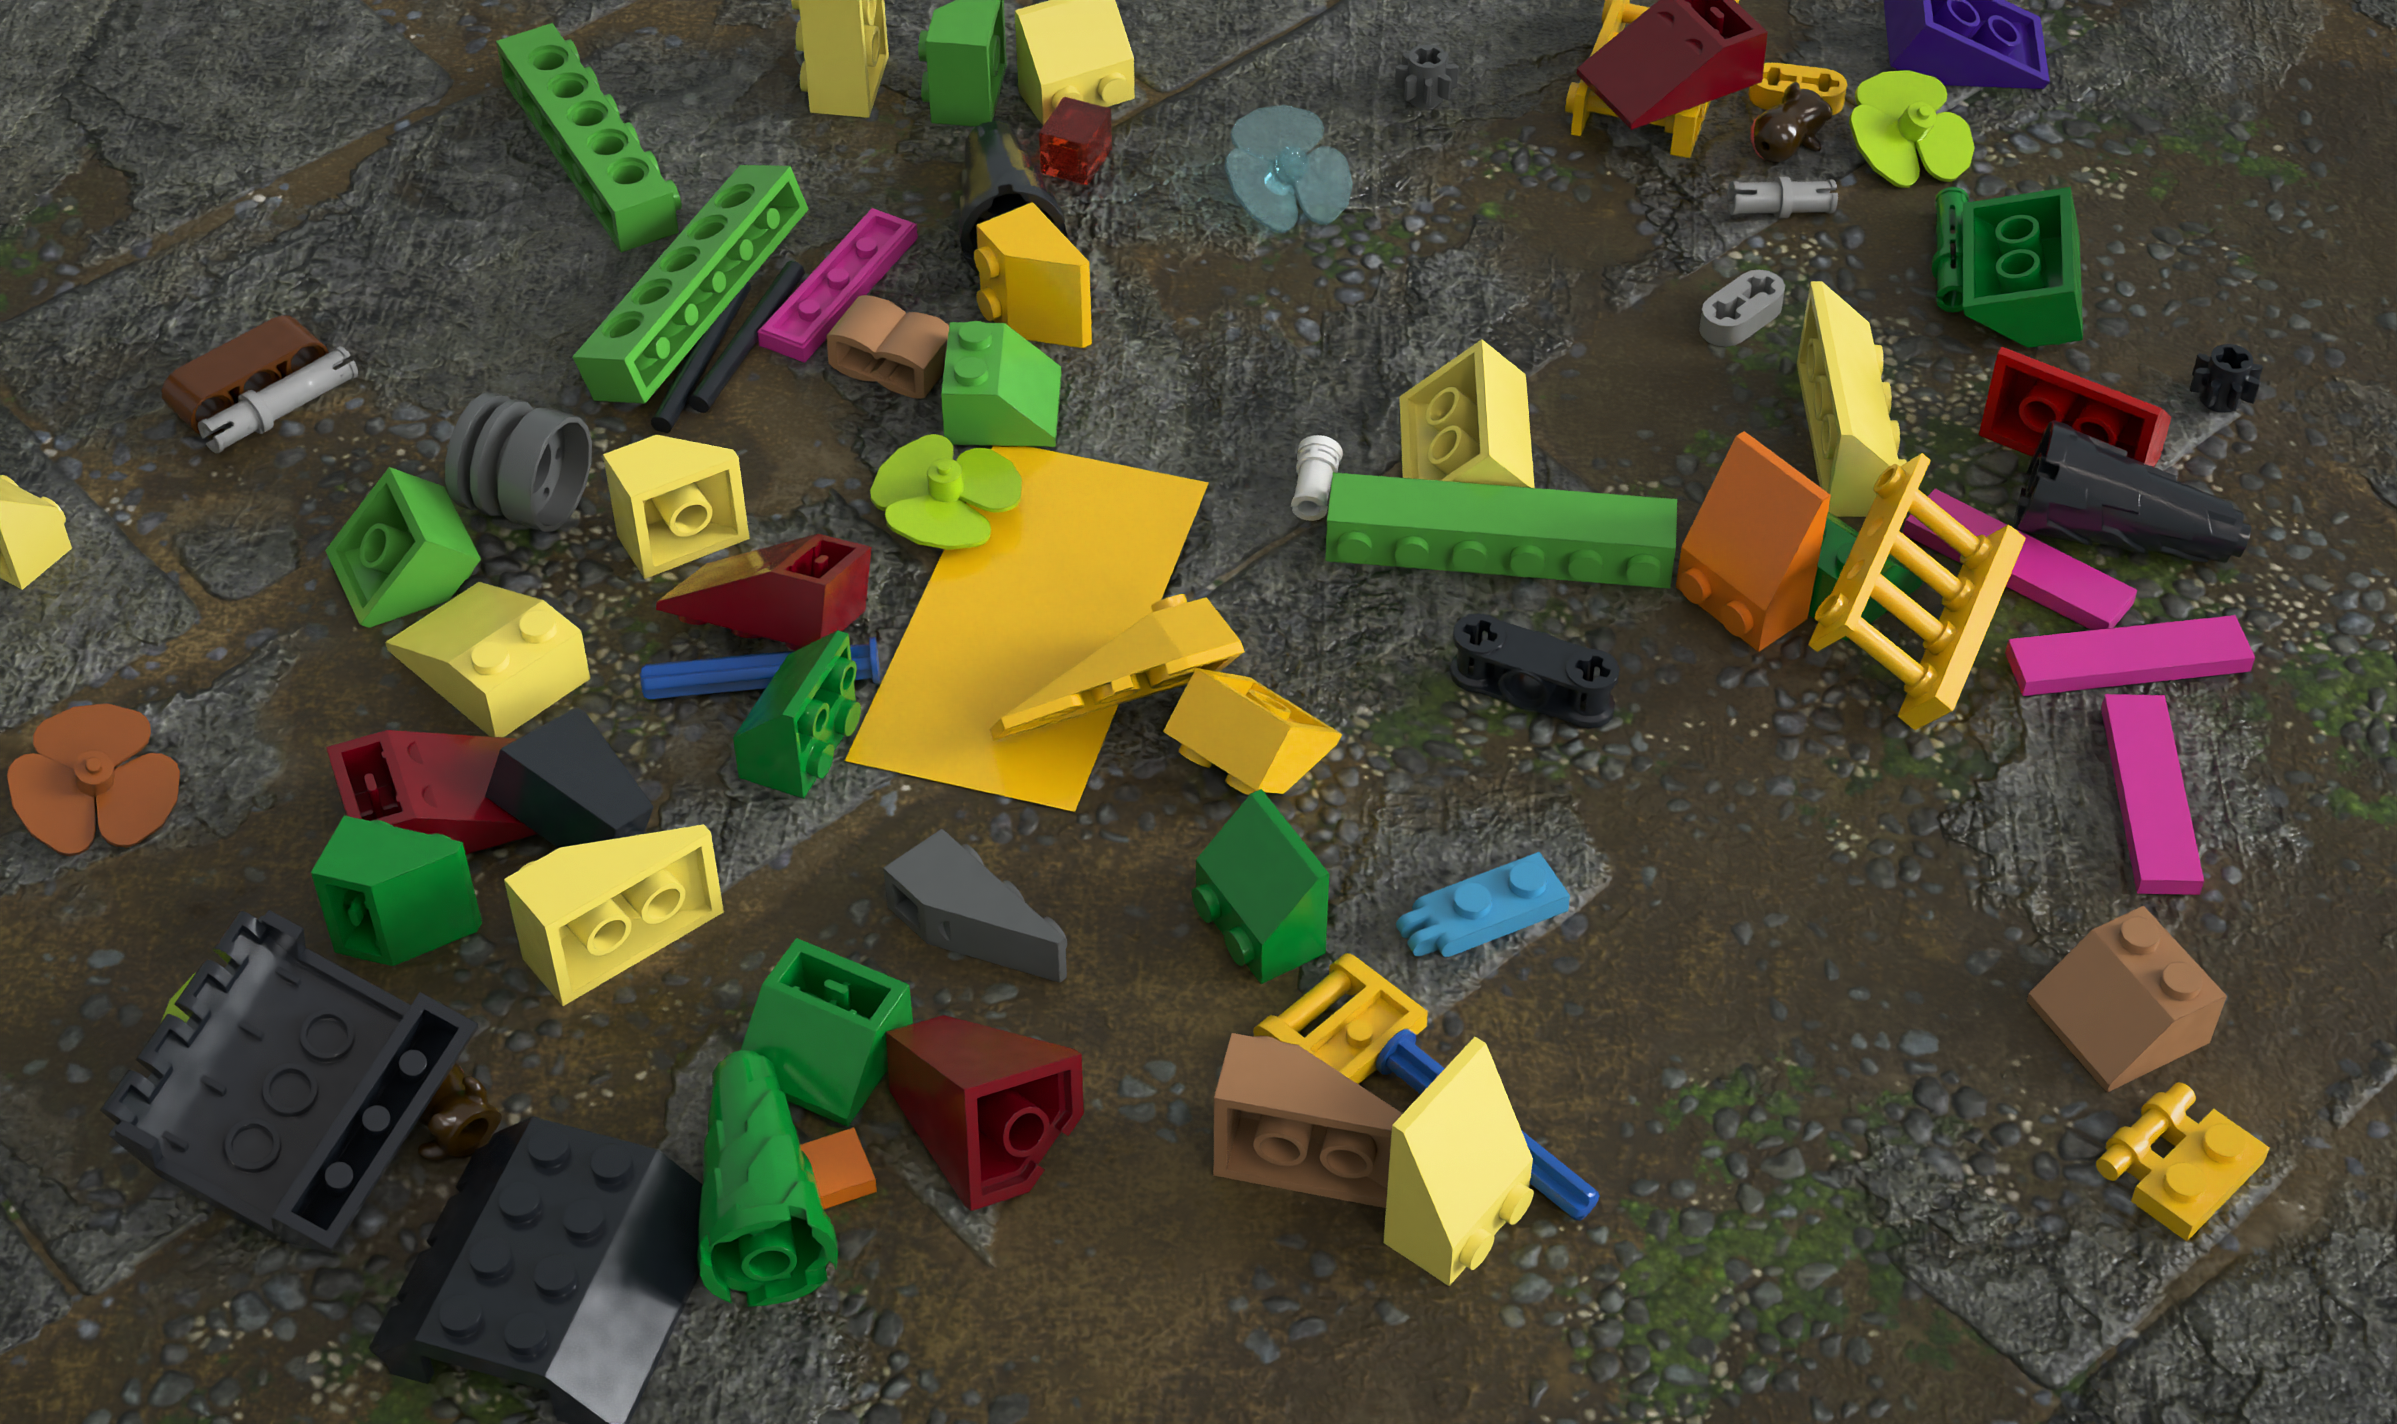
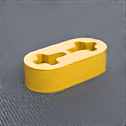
(1778, 76)

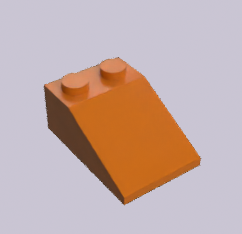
(1755, 545)

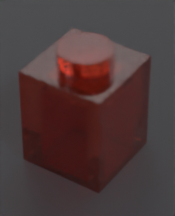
(1075, 140)

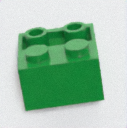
(800, 718)
(393, 891)
(827, 1028)

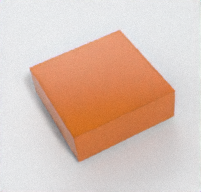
(840, 1168)

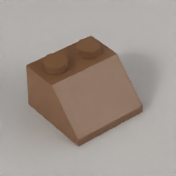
(2128, 1000)

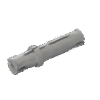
(260, 409)

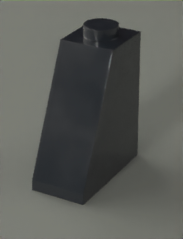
(569, 784)

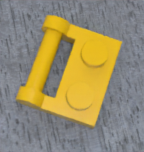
(1356, 1031)

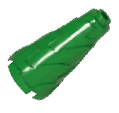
(759, 1192)

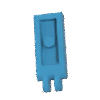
(1484, 907)

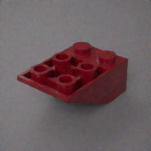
(1677, 59)
(779, 591)
(426, 785)

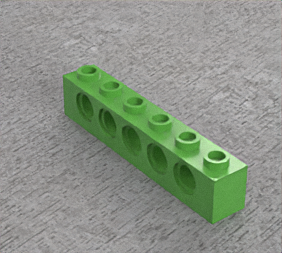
(589, 137)
(690, 284)

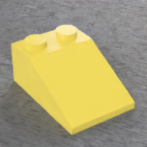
(495, 656)
(611, 905)
(1456, 1168)

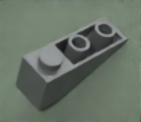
(966, 909)

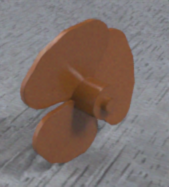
(75, 772)

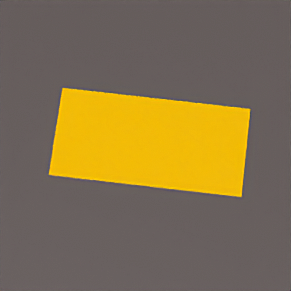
(1017, 613)

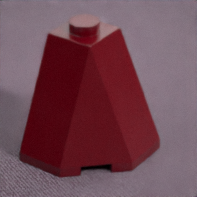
(984, 1102)

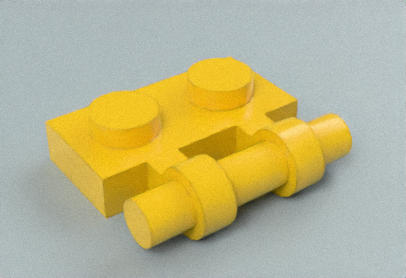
(2197, 1175)

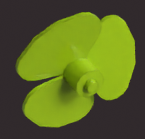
(1900, 115)
(928, 492)

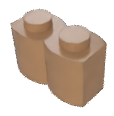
(889, 346)

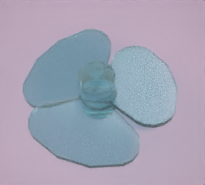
(1274, 160)

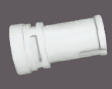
(1317, 460)

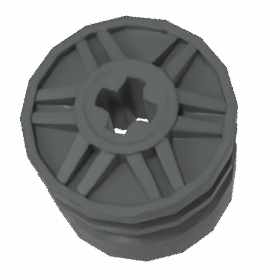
(518, 461)

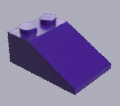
(1967, 42)

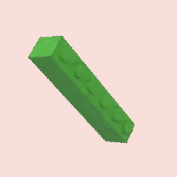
(1501, 530)

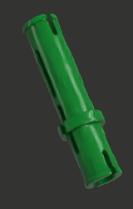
(1949, 217)

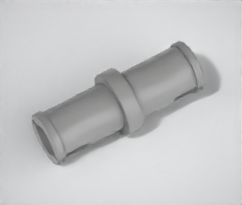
(1782, 197)

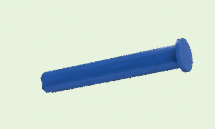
(736, 672)
(1547, 1172)

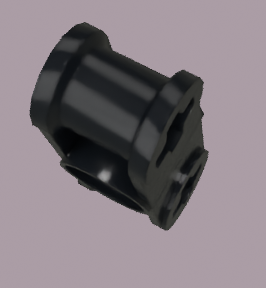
(1534, 670)

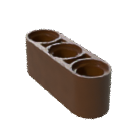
(240, 365)

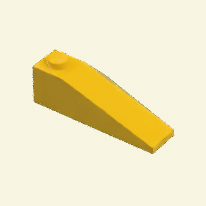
(1139, 662)

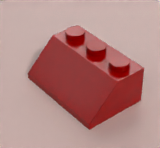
(2031, 393)

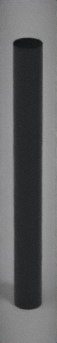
(746, 337)
(695, 366)

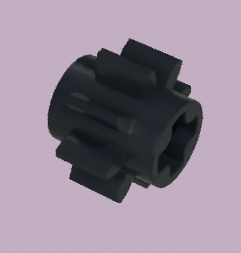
(2226, 378)

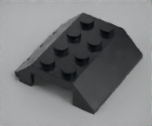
(283, 1084)
(553, 1270)

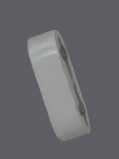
(1734, 301)

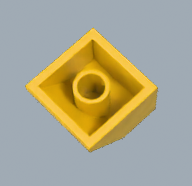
(1033, 278)
(1247, 732)

